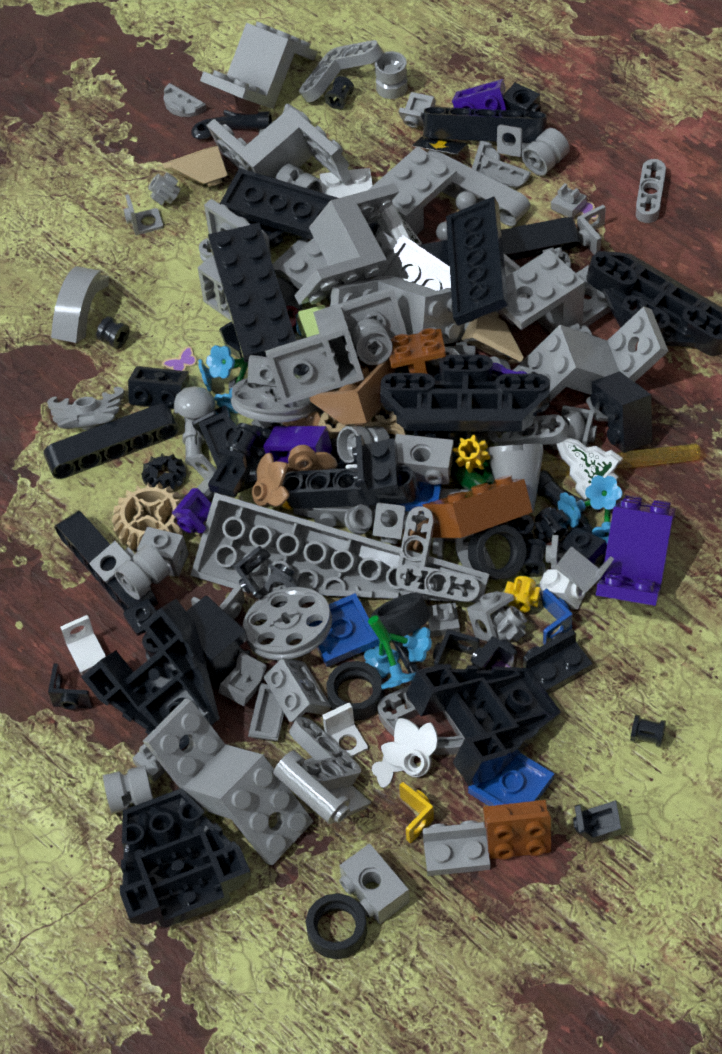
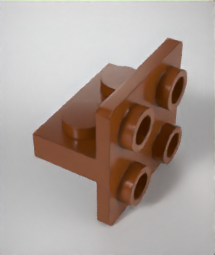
(416, 349)
(517, 829)

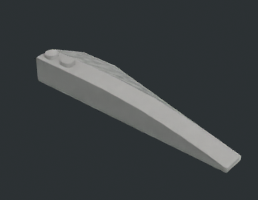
(320, 555)

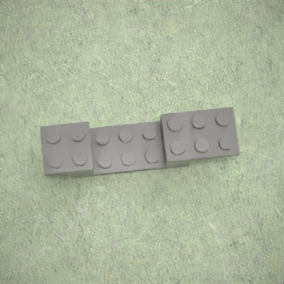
(418, 180)

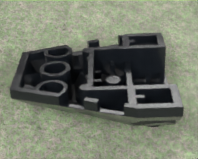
(176, 861)

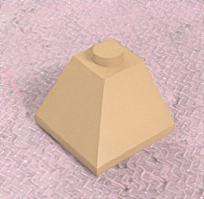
(200, 166)
(493, 338)

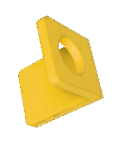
(422, 805)

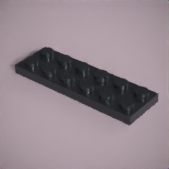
(276, 203)
(476, 261)
(251, 290)

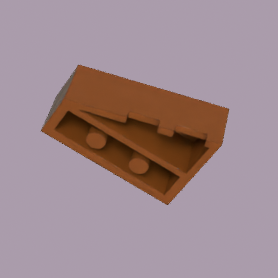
(479, 508)

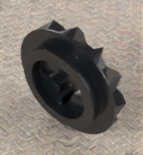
(174, 478)

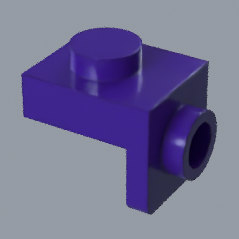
(193, 512)

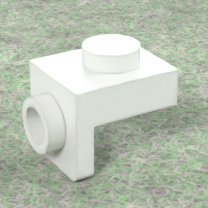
(561, 588)

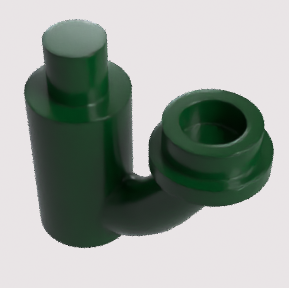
(474, 478)

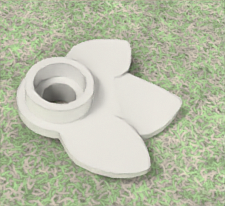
(411, 742)

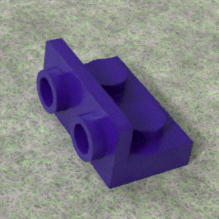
(482, 96)

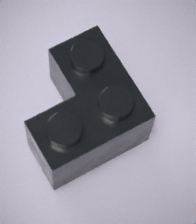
(627, 410)

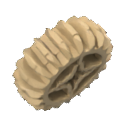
(153, 508)

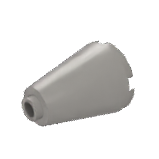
(520, 462)

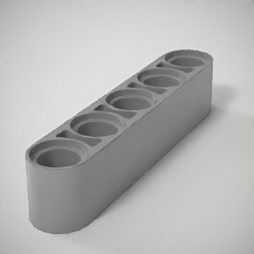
(511, 202)

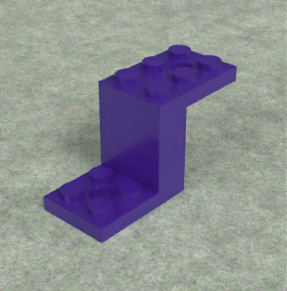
(639, 549)

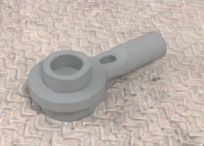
(358, 519)

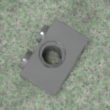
(435, 453)
(369, 867)

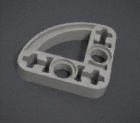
(445, 745)

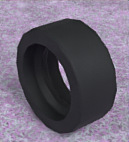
(517, 551)
(403, 614)
(355, 670)
(330, 903)

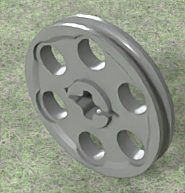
(264, 403)
(285, 633)

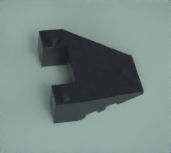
(164, 679)
(493, 709)

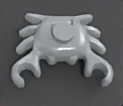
(86, 411)

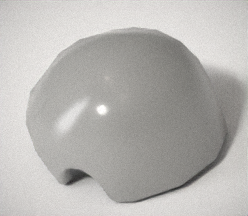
(194, 402)
(576, 426)

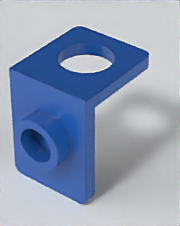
(560, 611)

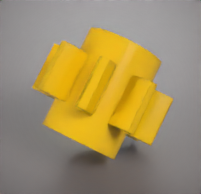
(476, 459)
(524, 592)

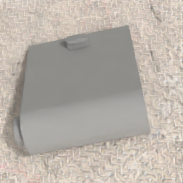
(329, 804)

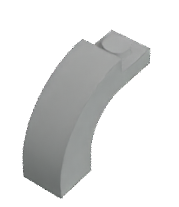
(74, 303)

